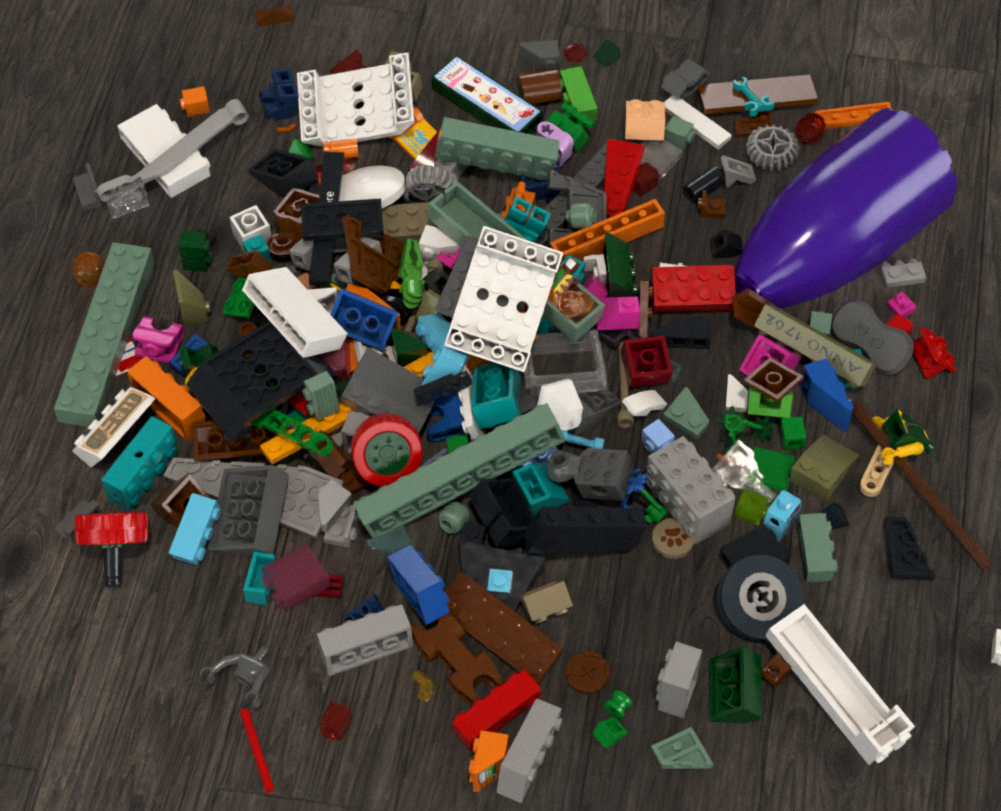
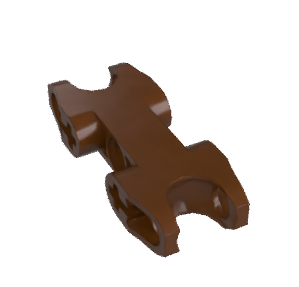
(465, 668)

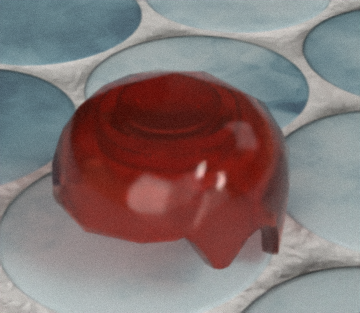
(810, 128)

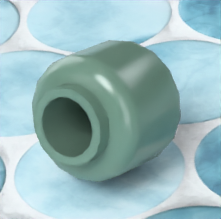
(581, 215)
(453, 517)

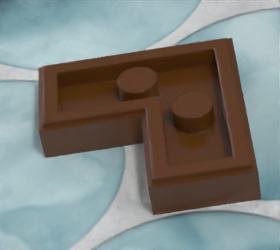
(745, 126)

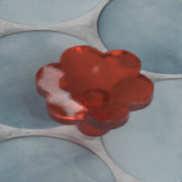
(575, 52)

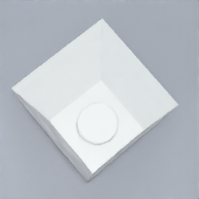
(563, 402)

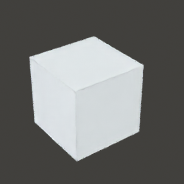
(249, 225)

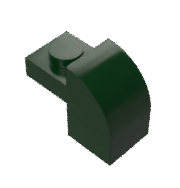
(192, 358)

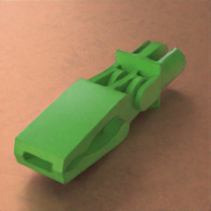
(410, 272)

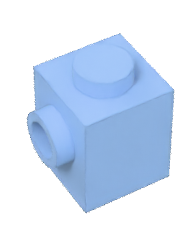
(656, 436)

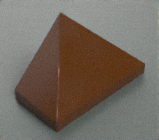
(274, 15)

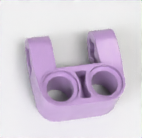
(565, 144)

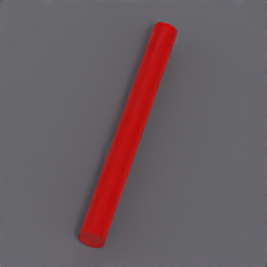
(257, 751)

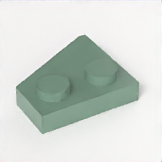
(682, 752)

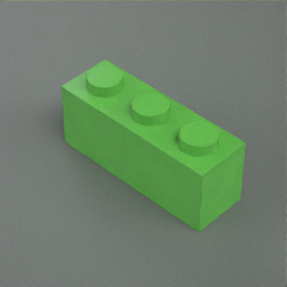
(577, 92)

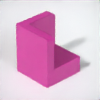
(595, 287)

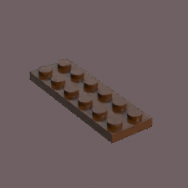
(501, 628)

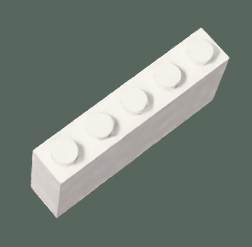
(150, 136)
(294, 312)

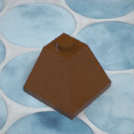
(773, 379)
(174, 499)

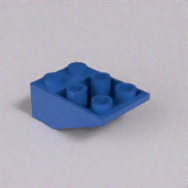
(826, 393)

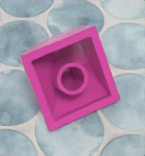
(619, 313)
(765, 348)

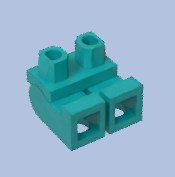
(531, 227)

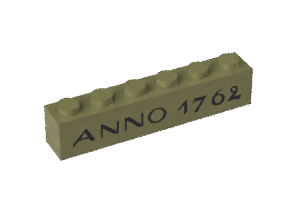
(814, 344)

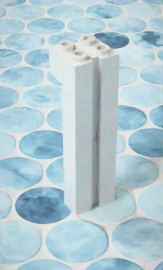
(839, 686)

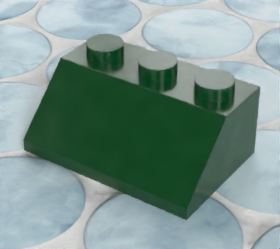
(618, 267)
(735, 687)

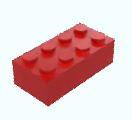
(693, 288)

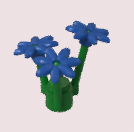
(654, 510)

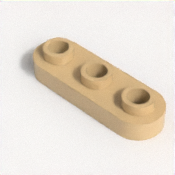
(873, 478)

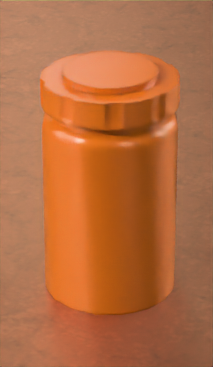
(347, 146)

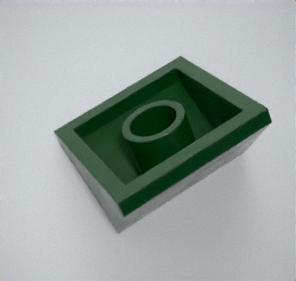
(406, 348)

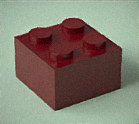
(646, 361)

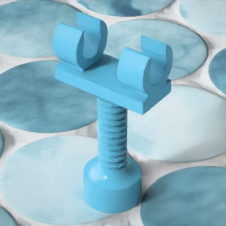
(597, 443)

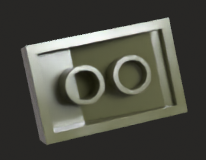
(823, 467)

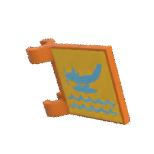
(416, 136)

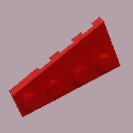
(620, 173)

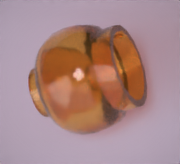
(87, 268)

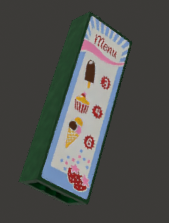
(485, 97)

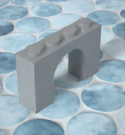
(302, 253)

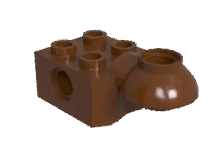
(289, 222)

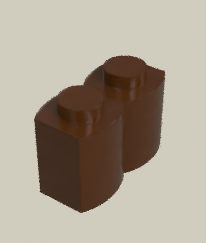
(249, 263)

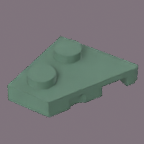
(687, 414)

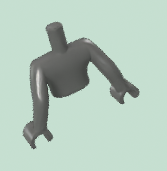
(248, 672)

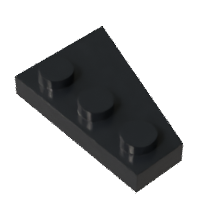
(904, 554)

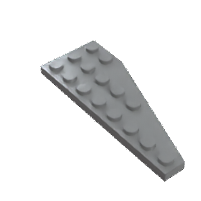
(300, 501)

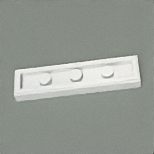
(702, 125)

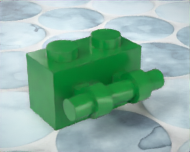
(575, 130)

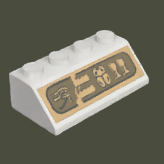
(112, 426)

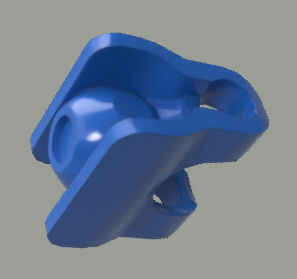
(452, 418)

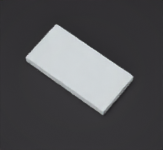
(469, 424)

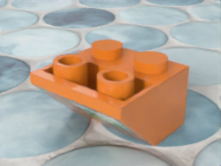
(488, 756)

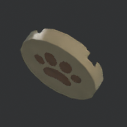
(671, 539)

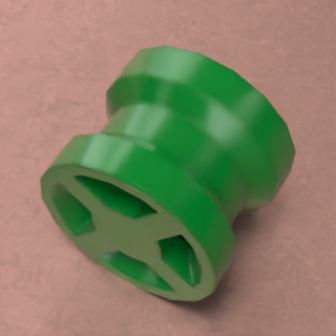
(617, 704)

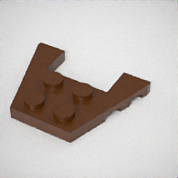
(366, 263)

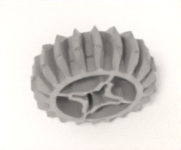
(760, 147)
(428, 181)

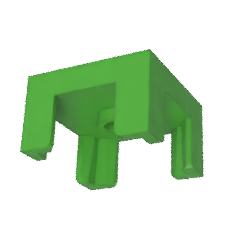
(763, 405)

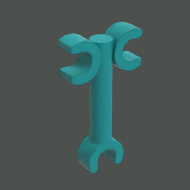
(754, 104)

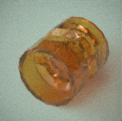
(575, 304)

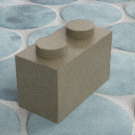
(545, 601)

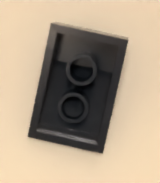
(283, 171)

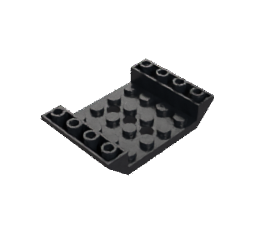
(239, 395)

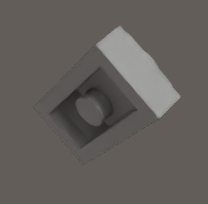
(736, 170)

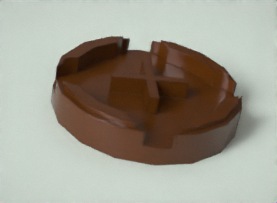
(587, 672)

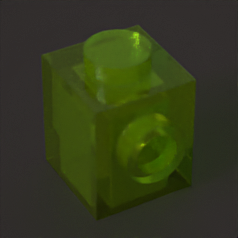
(751, 507)

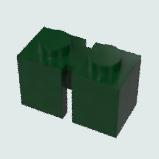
(195, 251)

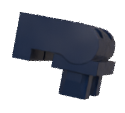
(281, 95)

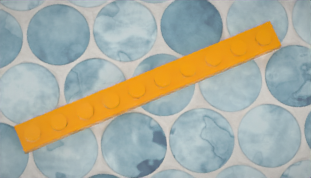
(279, 447)

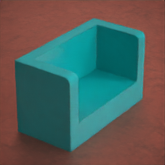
(254, 589)

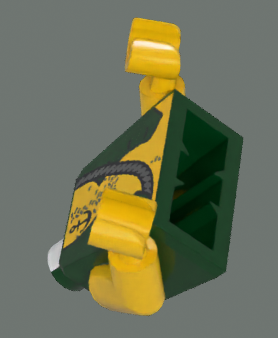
(905, 436)

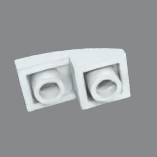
(643, 402)

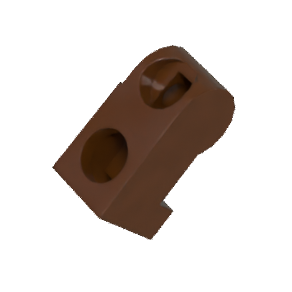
(776, 670)

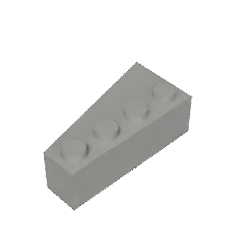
(528, 750)

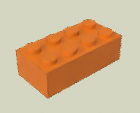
(171, 401)

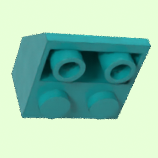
(539, 488)

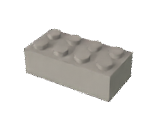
(365, 639)

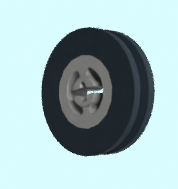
(740, 612)

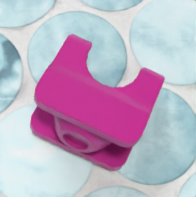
(157, 344)

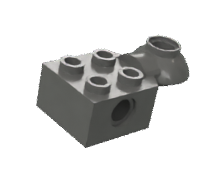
(596, 472)

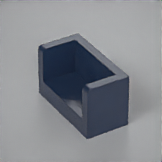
(540, 187)

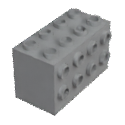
(690, 489)

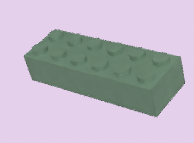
(496, 148)

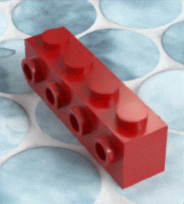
(497, 708)

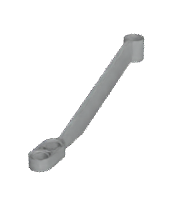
(231, 113)

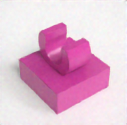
(901, 304)

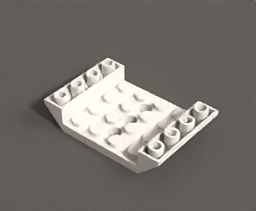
(330, 102)
(507, 268)

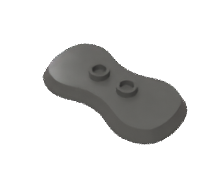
(860, 328)

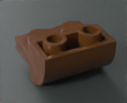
(540, 86)

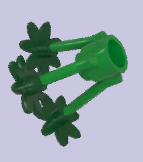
(736, 425)

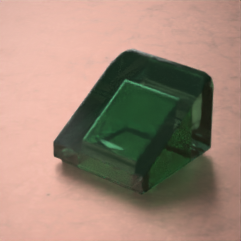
(607, 53)

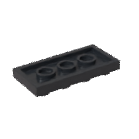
(325, 221)

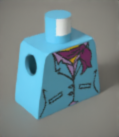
(785, 510)

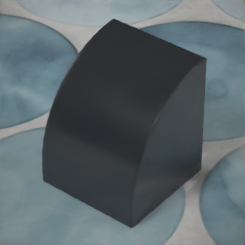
(726, 244)

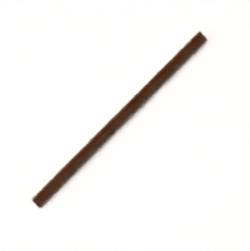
(924, 490)

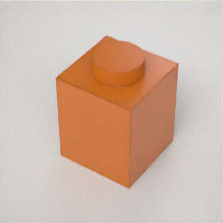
(195, 101)

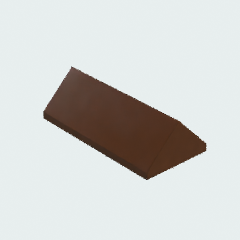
(212, 442)

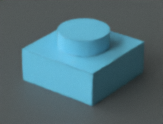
(499, 581)

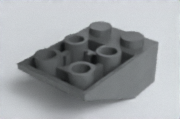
(596, 407)

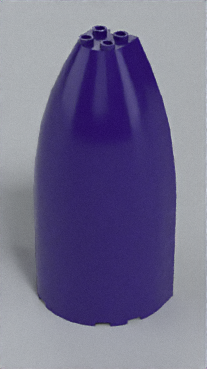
(848, 210)

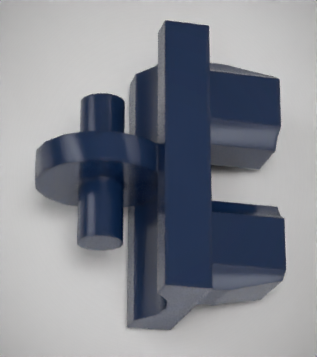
(370, 605)

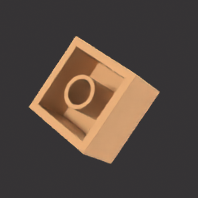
(645, 120)

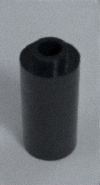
(705, 182)

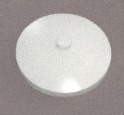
(373, 183)

